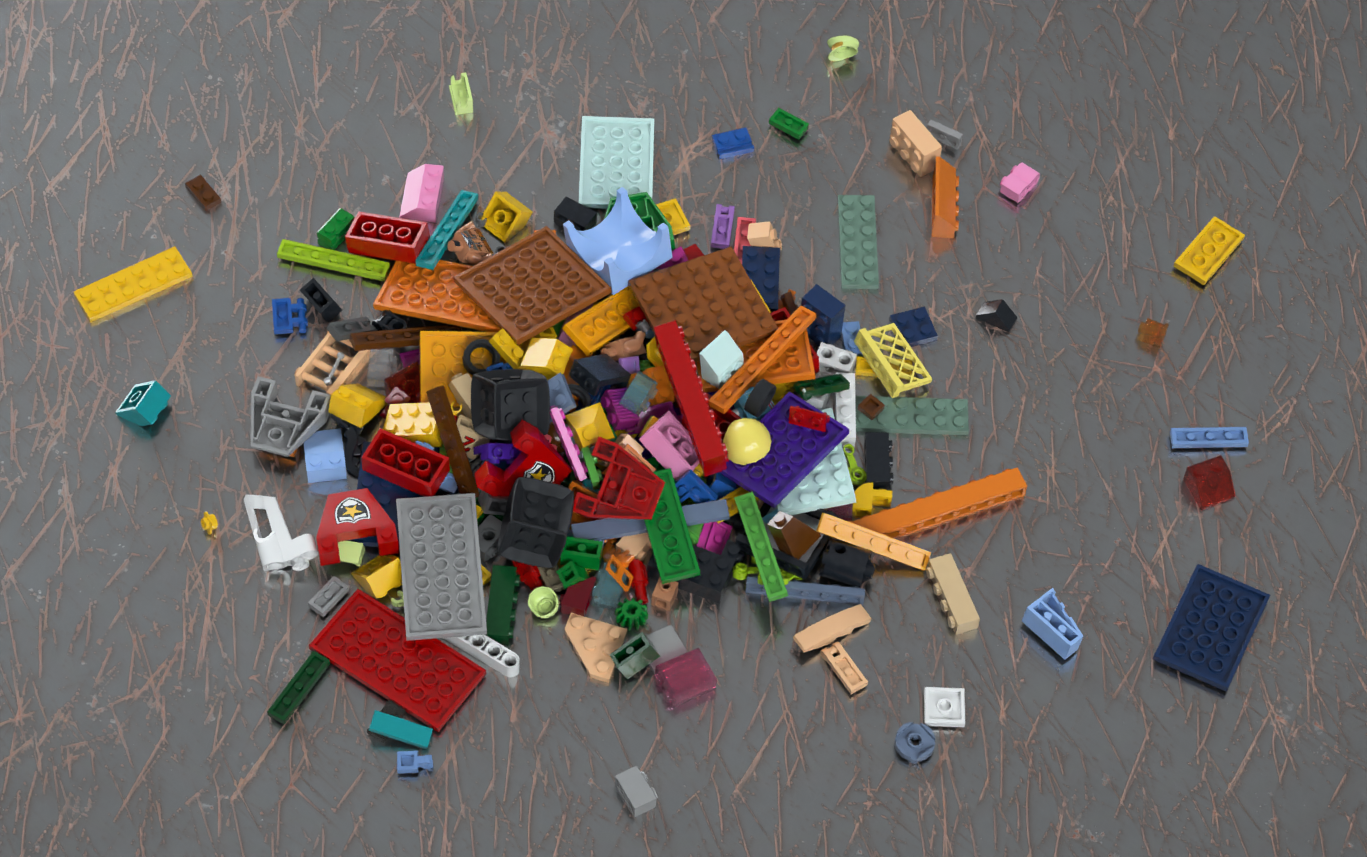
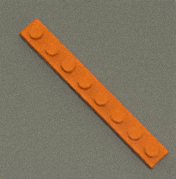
(762, 359)

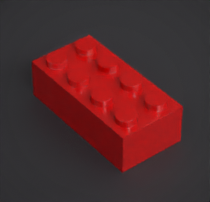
(387, 237)
(405, 463)

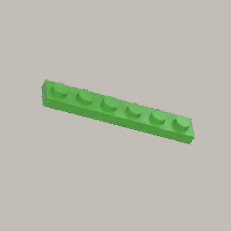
(761, 546)

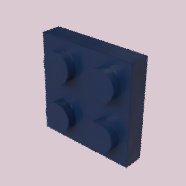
(915, 326)

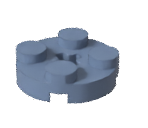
(912, 752)

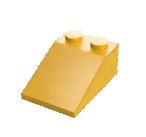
(356, 404)

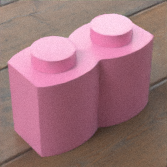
(1019, 182)

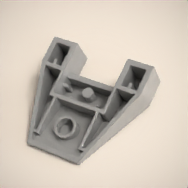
(280, 426)

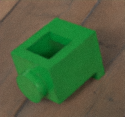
(571, 574)

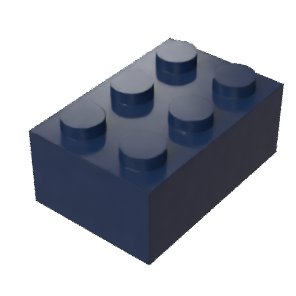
(829, 315)

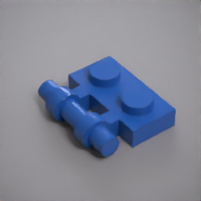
(283, 318)

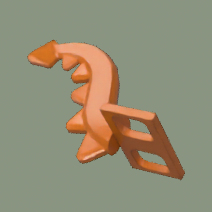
(620, 561)

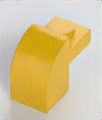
(868, 497)

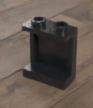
(597, 372)

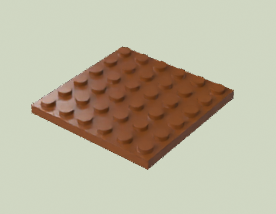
(532, 285)
(705, 300)

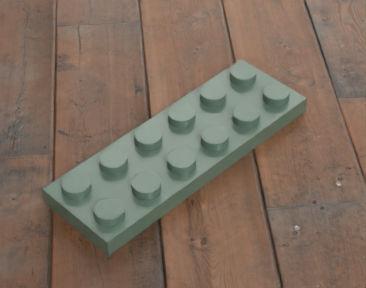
(858, 242)
(916, 416)

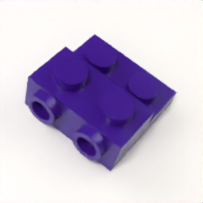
(497, 452)

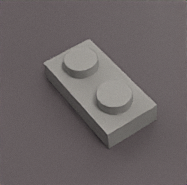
(944, 134)
(328, 596)

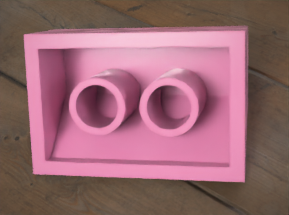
(423, 193)
(671, 445)

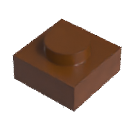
(871, 407)

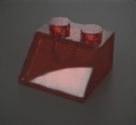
(1210, 482)

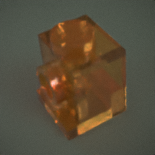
(1152, 332)

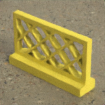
(881, 363)

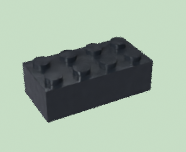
(713, 578)

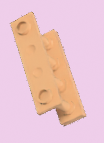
(344, 377)

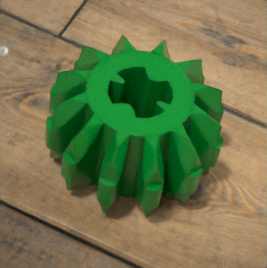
(638, 611)

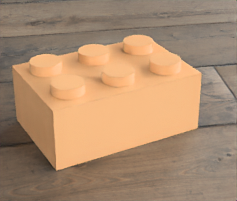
(914, 143)

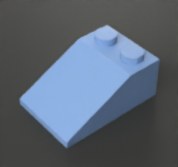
(325, 456)

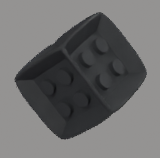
(507, 397)
(536, 522)

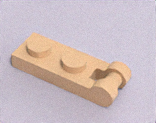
(844, 667)

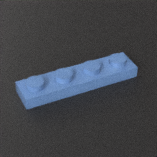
(1209, 437)

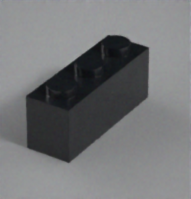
(878, 460)

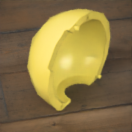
(747, 441)

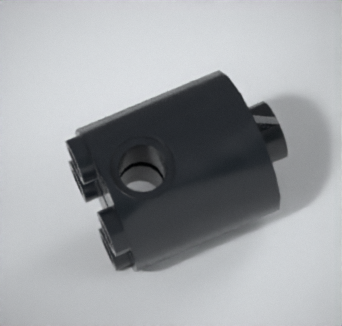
(847, 563)

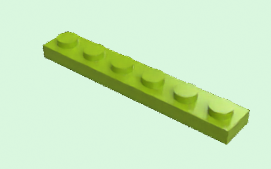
(333, 260)

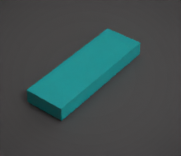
(400, 729)

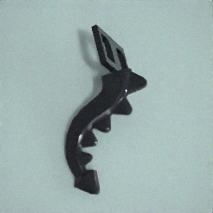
(351, 449)

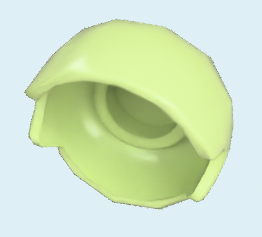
(543, 602)

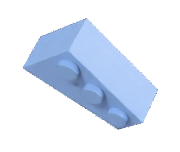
(1053, 625)

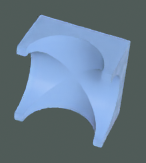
(620, 245)

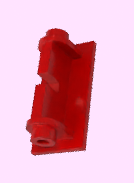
(808, 418)

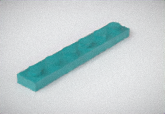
(445, 230)

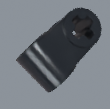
(389, 321)

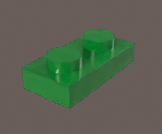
(788, 123)

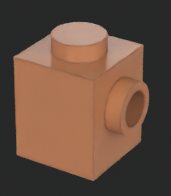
(664, 595)

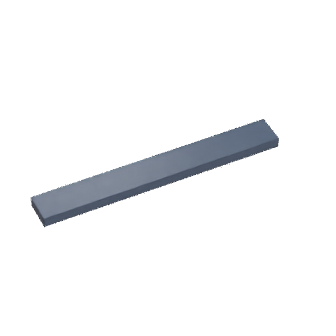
(616, 528)

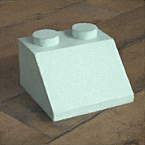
(720, 360)

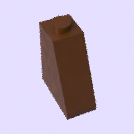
(792, 535)

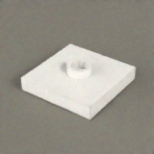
(944, 707)

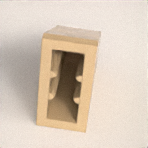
(461, 390)

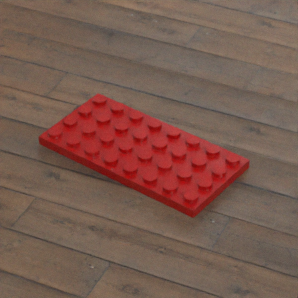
(415, 674)

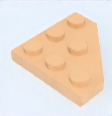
(594, 643)

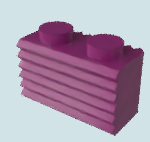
(617, 414)

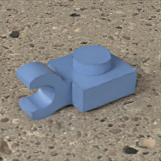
(410, 761)

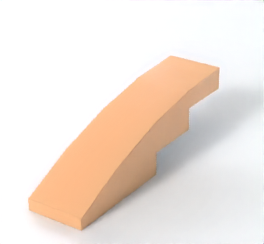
(832, 627)

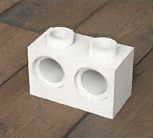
(835, 359)

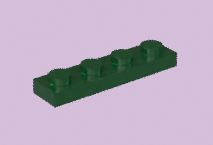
(298, 687)

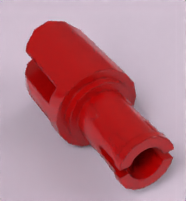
(640, 580)

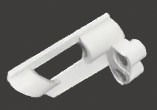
(278, 548)

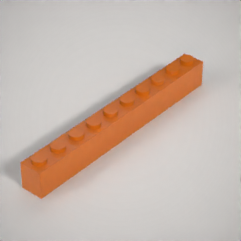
(946, 505)

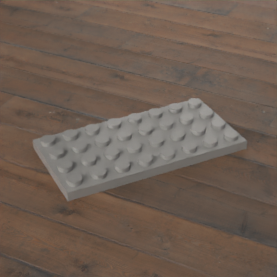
(441, 567)

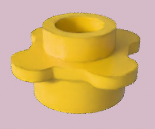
(209, 522)

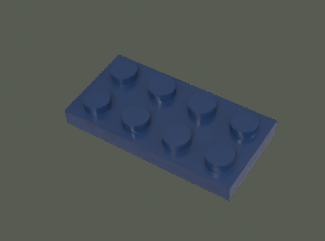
(763, 270)

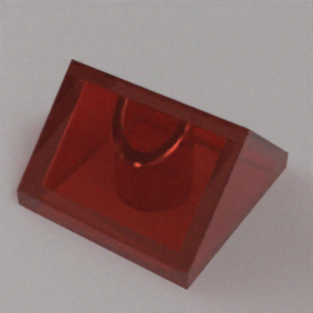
(408, 380)

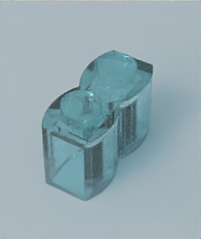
(638, 393)

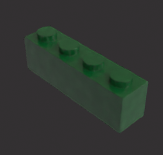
(501, 602)

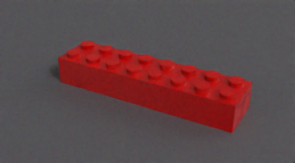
(691, 398)

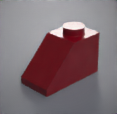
(577, 597)

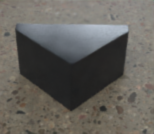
(997, 314)

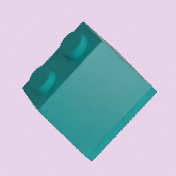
(144, 403)

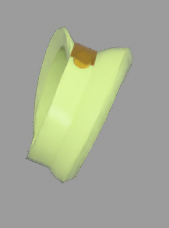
(842, 47)

